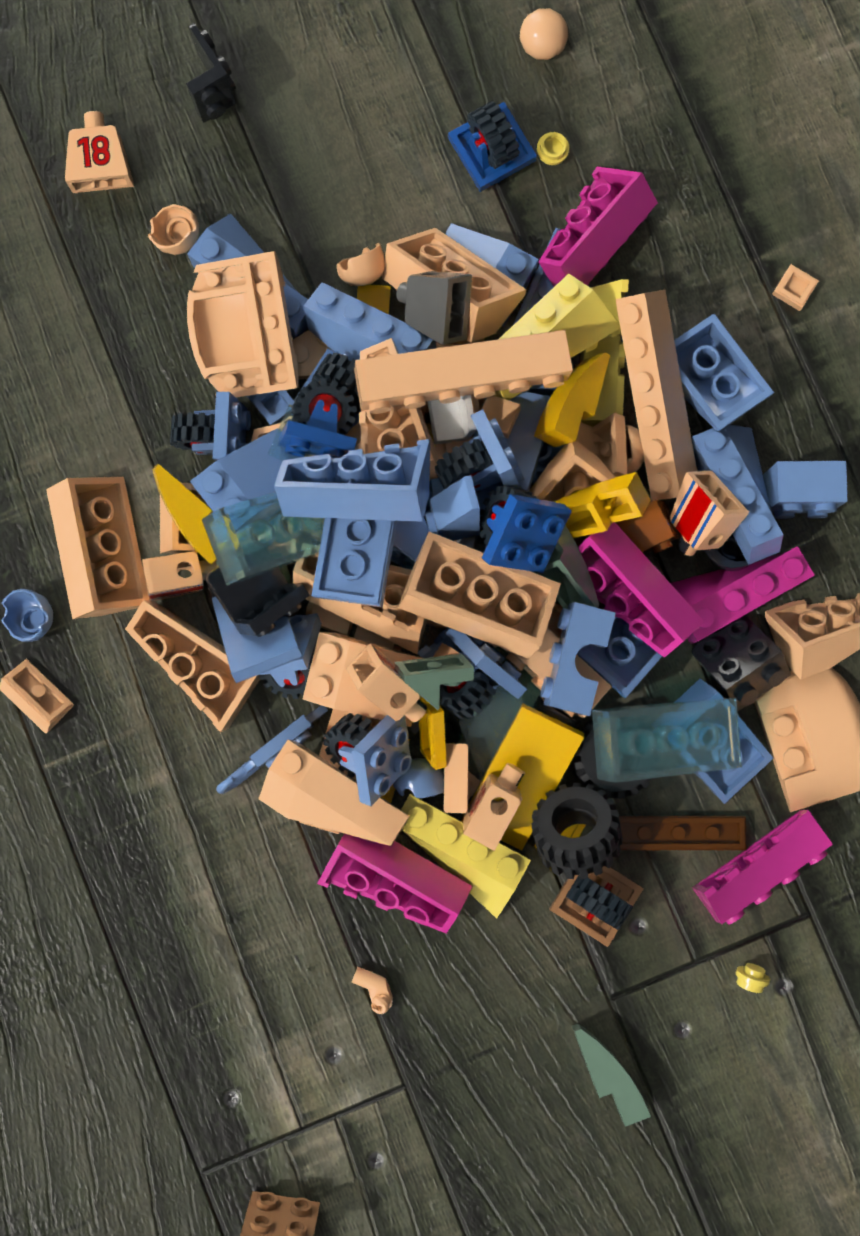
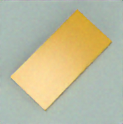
(541, 750)

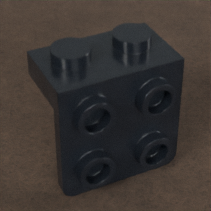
(214, 88)
(257, 601)
(742, 661)

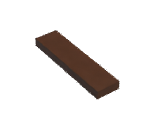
(683, 832)

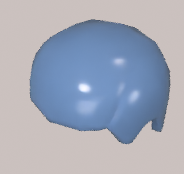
(27, 615)
(421, 779)

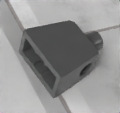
(437, 304)

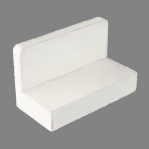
(452, 420)

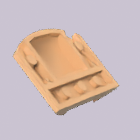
(242, 326)
(813, 737)

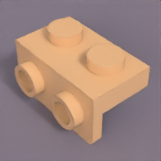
(607, 442)

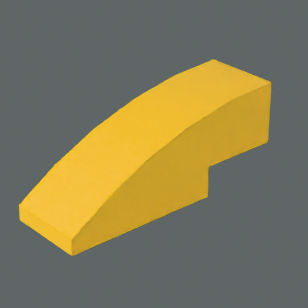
(573, 402)
(605, 503)
(185, 511)

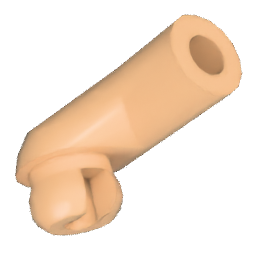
(377, 987)

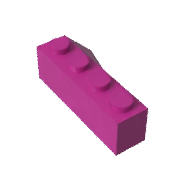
(599, 225)
(637, 591)
(728, 595)
(763, 866)
(396, 881)

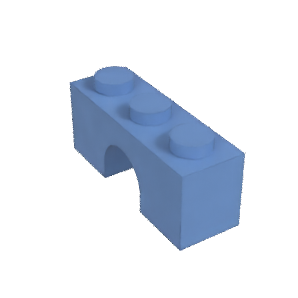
(580, 627)

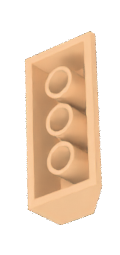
(492, 292)
(97, 546)
(479, 599)

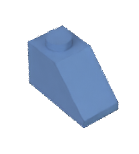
(455, 511)

